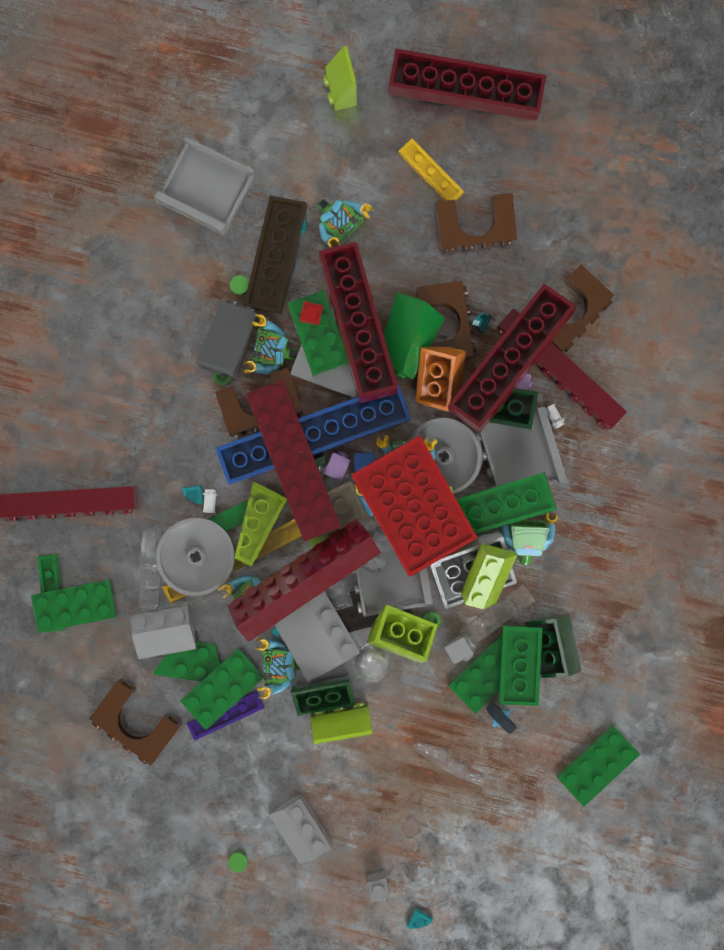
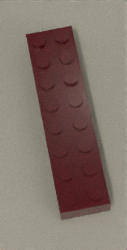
(466, 84)
(358, 322)
(511, 358)
(293, 460)
(302, 580)

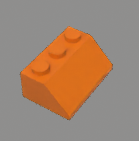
(439, 376)

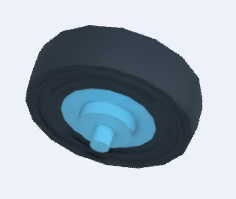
(501, 718)

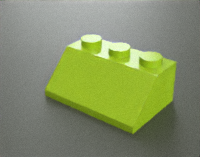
(487, 576)
(402, 634)
(341, 723)

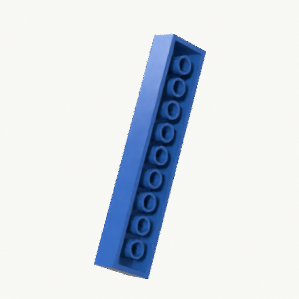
(323, 431)

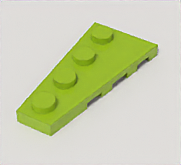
(258, 522)

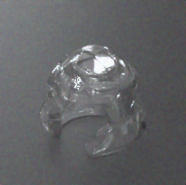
(371, 663)

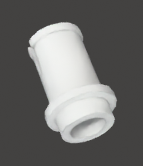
(554, 416)
(209, 500)

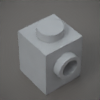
(461, 648)
(378, 887)

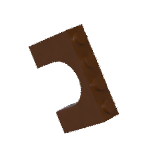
(452, 236)
(451, 296)
(594, 297)
(237, 420)
(108, 718)

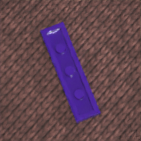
(244, 707)

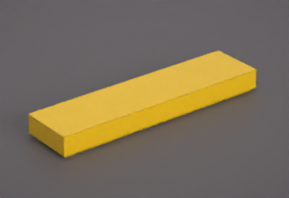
(430, 171)

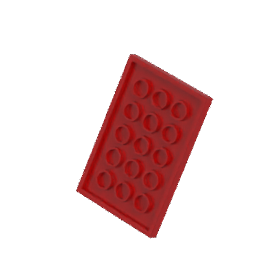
(414, 505)

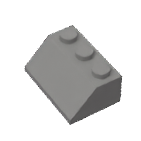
(163, 632)
(301, 829)

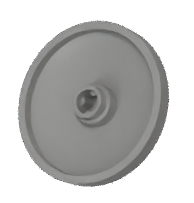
(457, 450)
(195, 556)

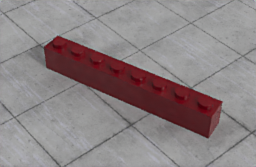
(573, 381)
(69, 503)

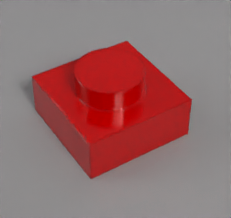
(311, 313)

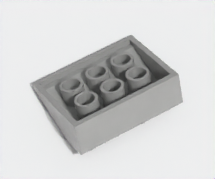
(454, 568)
(317, 637)

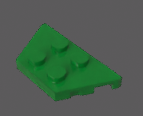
(190, 664)

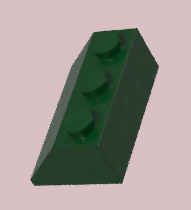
(517, 409)
(558, 647)
(323, 695)

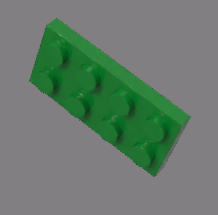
(322, 342)
(73, 606)
(520, 665)
(480, 678)
(222, 688)
(598, 765)

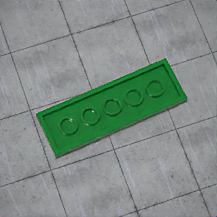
(508, 503)

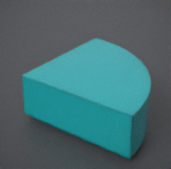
(482, 321)
(194, 494)
(419, 919)

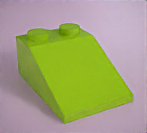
(341, 81)

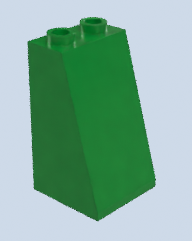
(409, 328)

